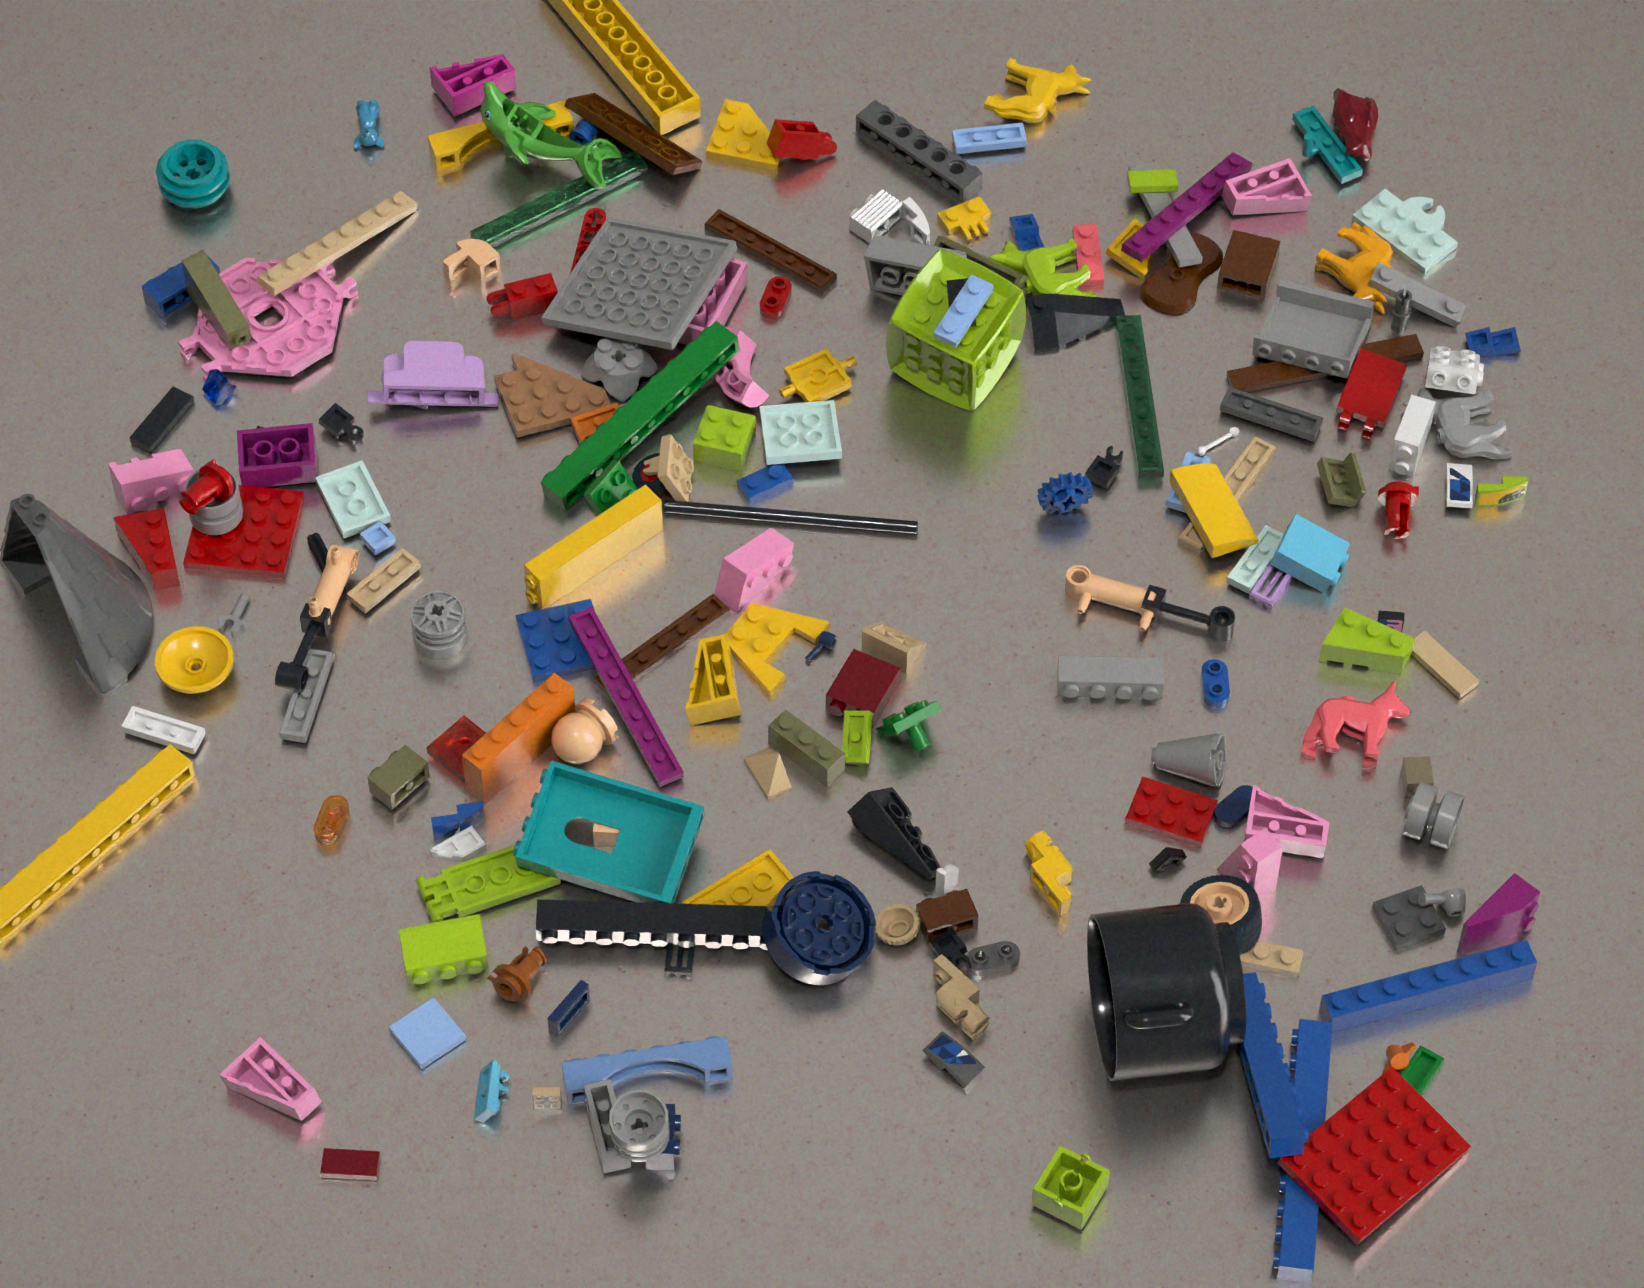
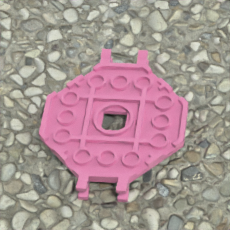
(296, 342)

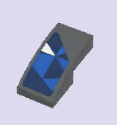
(954, 1058)

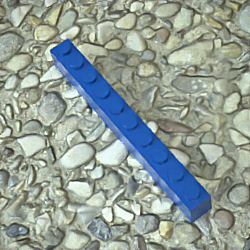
(1297, 1208)

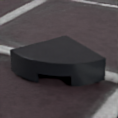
(1166, 857)

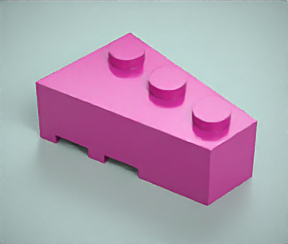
(462, 85)

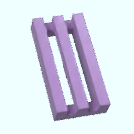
(1263, 598)

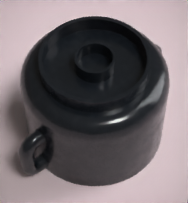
(1164, 990)

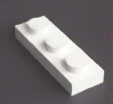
(163, 729)

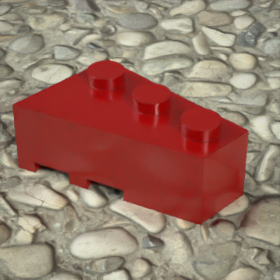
(150, 544)

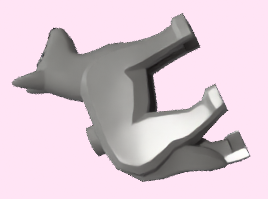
(1453, 428)

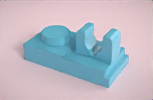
(488, 1090)

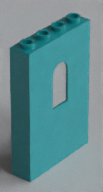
(651, 844)

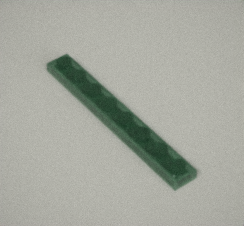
(558, 201)
(1139, 397)

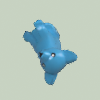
(368, 116)

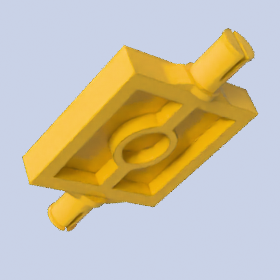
(818, 377)

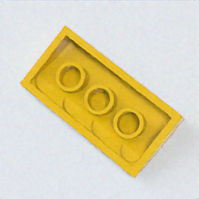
(1212, 508)

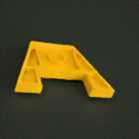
(762, 633)

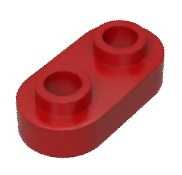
(778, 293)

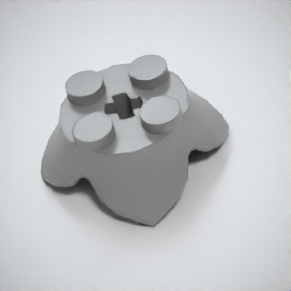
(619, 367)

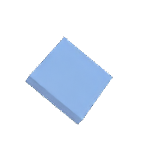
(427, 1033)

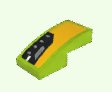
(1495, 494)

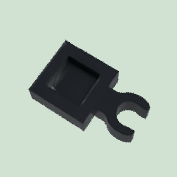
(340, 422)
(1104, 470)
(951, 947)

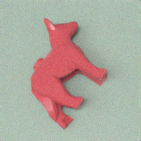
(1356, 719)

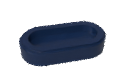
(1234, 807)

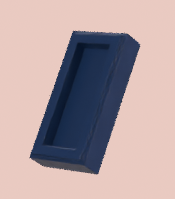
(568, 1008)

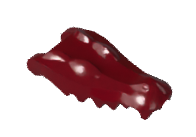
(1356, 122)

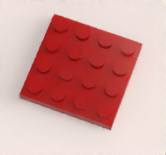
(258, 543)

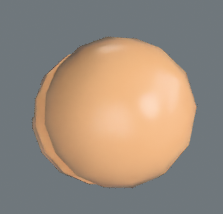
(581, 734)

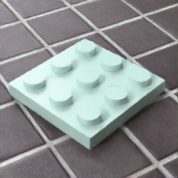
(800, 432)

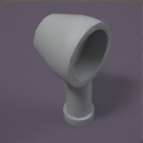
(1452, 901)

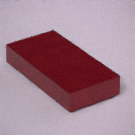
(350, 1164)

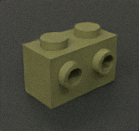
(398, 776)

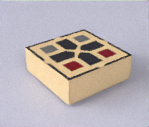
(546, 1097)

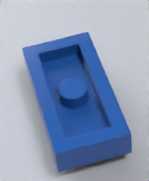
(764, 482)

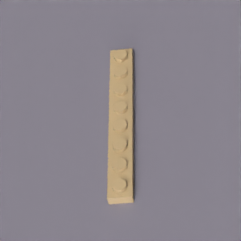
(337, 243)

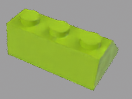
(443, 949)

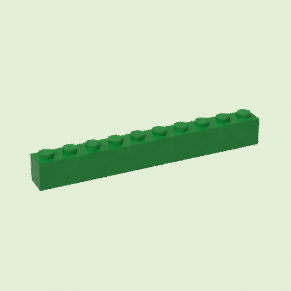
(640, 415)

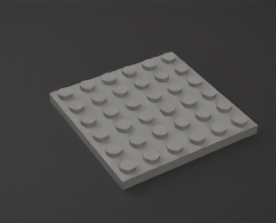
(639, 283)

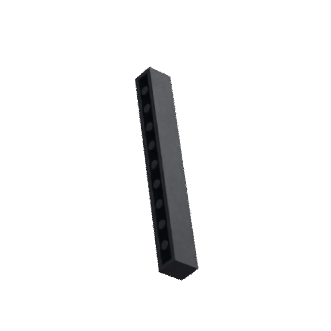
(650, 923)

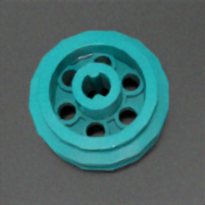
(200, 170)

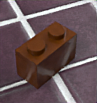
(947, 912)

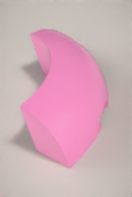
(736, 375)

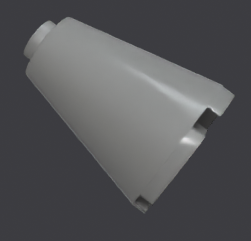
(1193, 758)

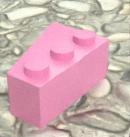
(1267, 190)
(752, 568)
(1293, 827)

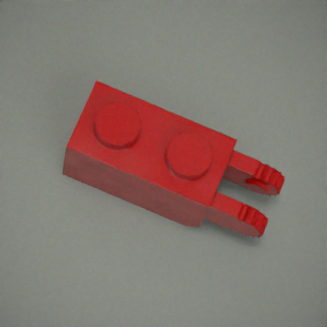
(799, 140)
(523, 297)

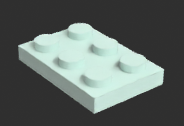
(352, 498)

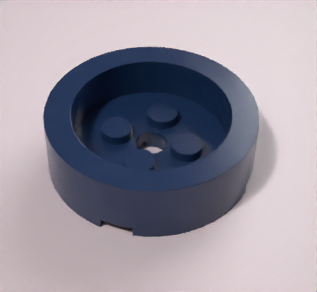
(809, 951)

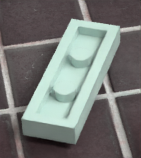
(1255, 560)

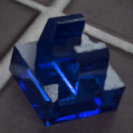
(218, 387)

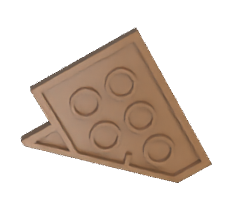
(543, 397)

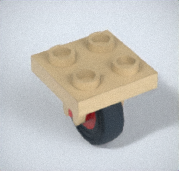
(666, 471)

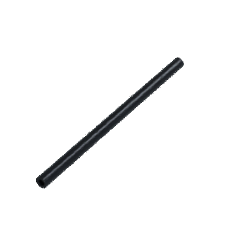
(789, 516)

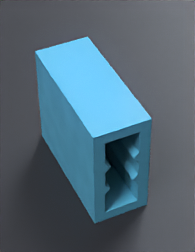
(1310, 554)

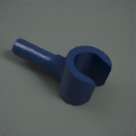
(826, 640)

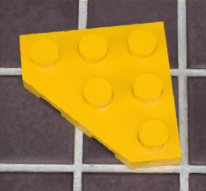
(741, 137)

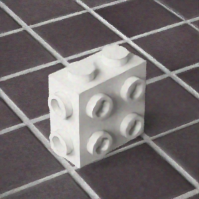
(1454, 370)

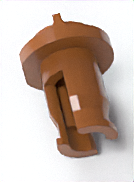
(513, 980)

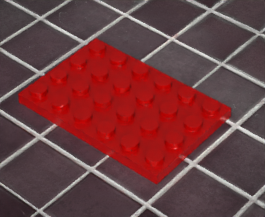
(1375, 1155)

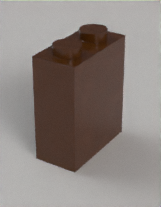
(1248, 264)

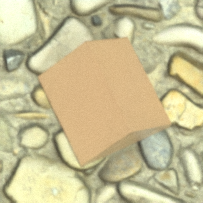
(891, 645)

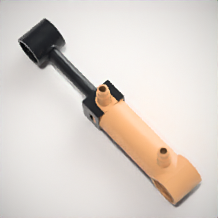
(1147, 602)
(317, 615)

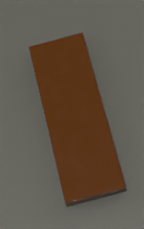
(633, 133)

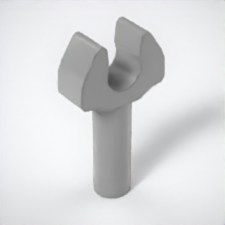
(234, 617)

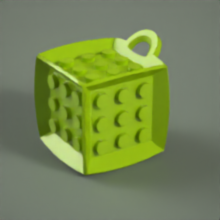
(972, 368)

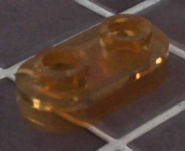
(331, 822)

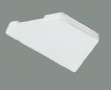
(460, 846)
(946, 879)

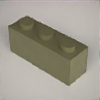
(806, 748)

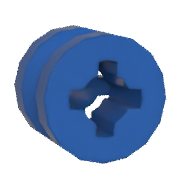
(584, 132)

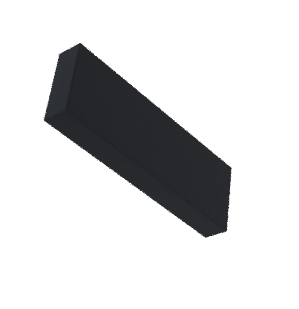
(161, 419)

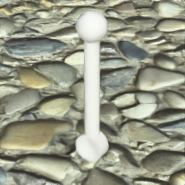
(1233, 432)

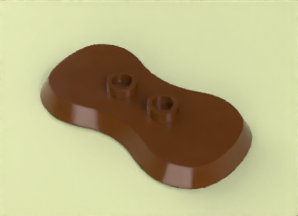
(1175, 288)

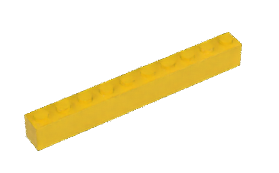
(92, 837)

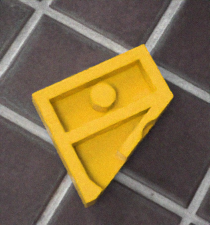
(1114, 251)

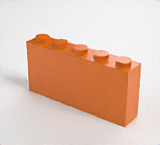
(516, 739)

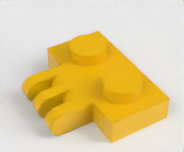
(965, 218)

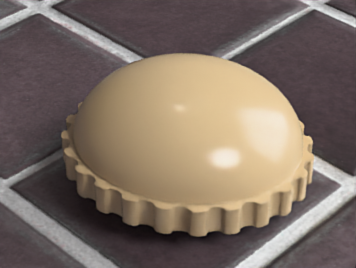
(897, 924)

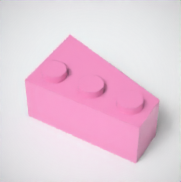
(149, 480)
(1256, 862)
(271, 1081)

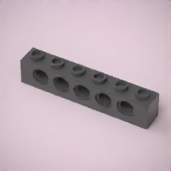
(919, 151)

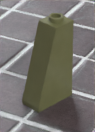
(215, 300)

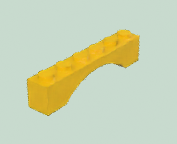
(454, 146)

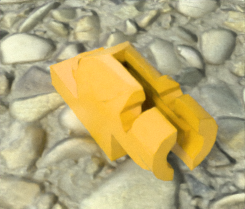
(1050, 871)

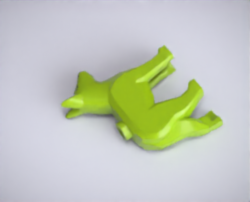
(1040, 268)

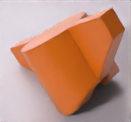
(1398, 1056)

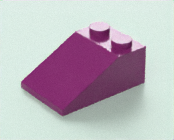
(1501, 916)

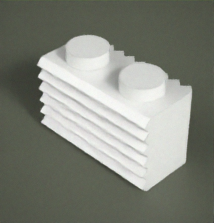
(876, 215)

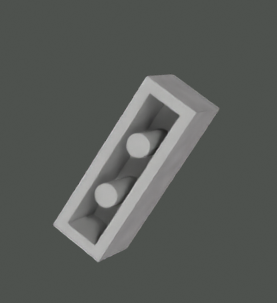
(598, 1101)

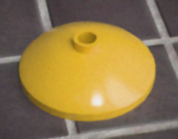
(194, 649)

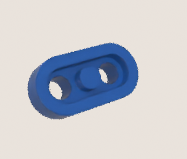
(1215, 681)

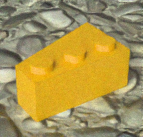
(714, 683)

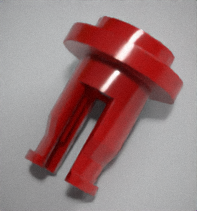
(212, 484)
(1398, 499)

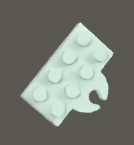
(1408, 229)

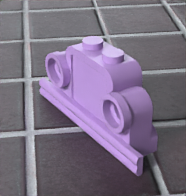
(433, 375)

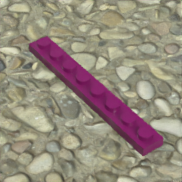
(1184, 208)
(626, 697)

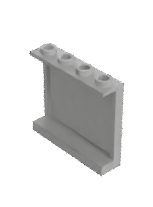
(1314, 328)

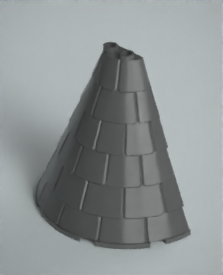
(98, 591)

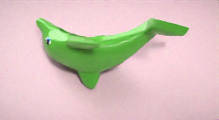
(526, 135)

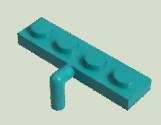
(1322, 140)

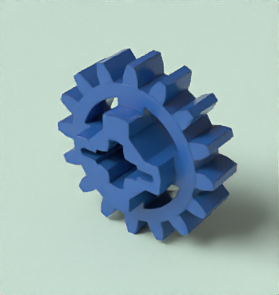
(1065, 493)

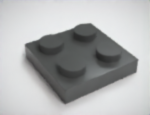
(1406, 920)

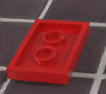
(1171, 812)

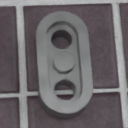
(994, 959)

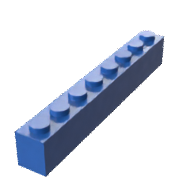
(1428, 986)
(1269, 1076)

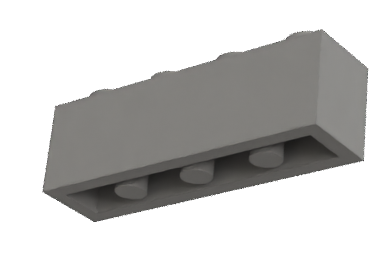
(1110, 677)

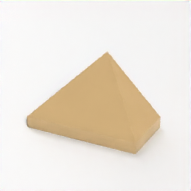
(769, 772)

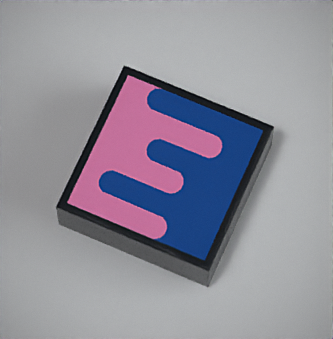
(1391, 619)

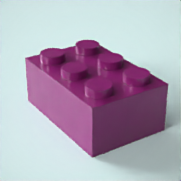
(277, 455)

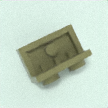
(1342, 480)

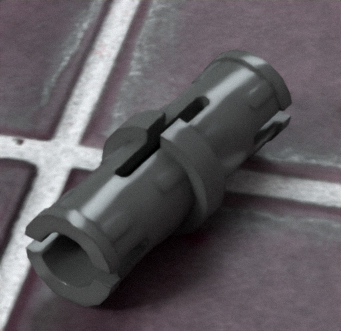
(1401, 311)

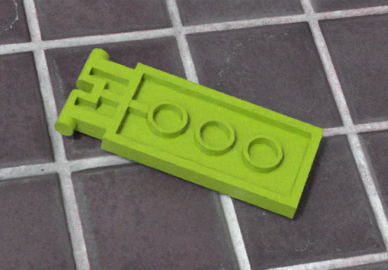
(480, 885)

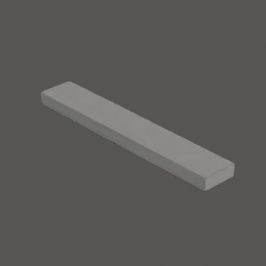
(1181, 243)

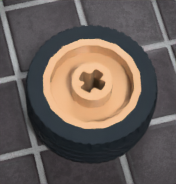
(1232, 902)

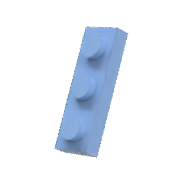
(989, 138)
(963, 311)

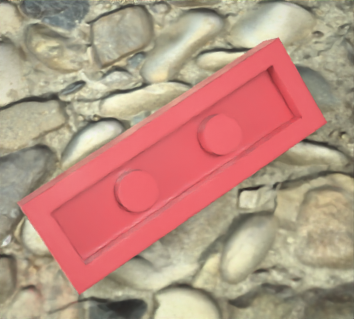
(1088, 253)

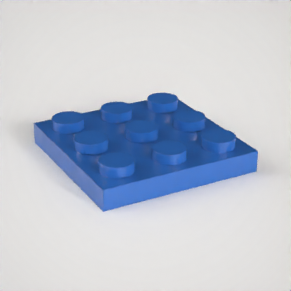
(551, 641)

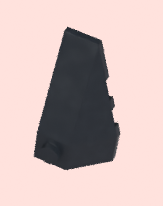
(1063, 318)
(886, 821)

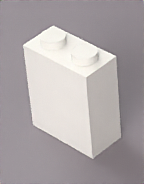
(1412, 435)

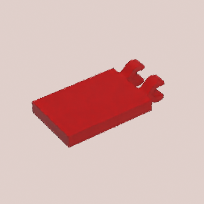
(1370, 391)

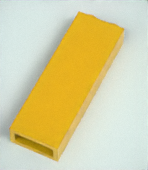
(593, 547)

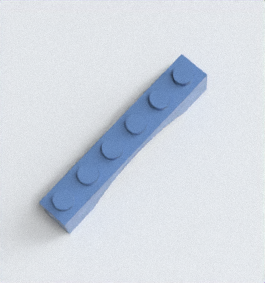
(703, 1059)

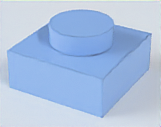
(377, 538)

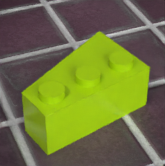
(1366, 643)

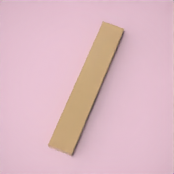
(1239, 480)

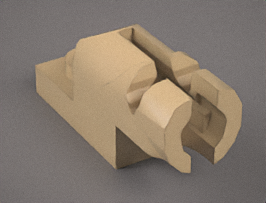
(959, 998)

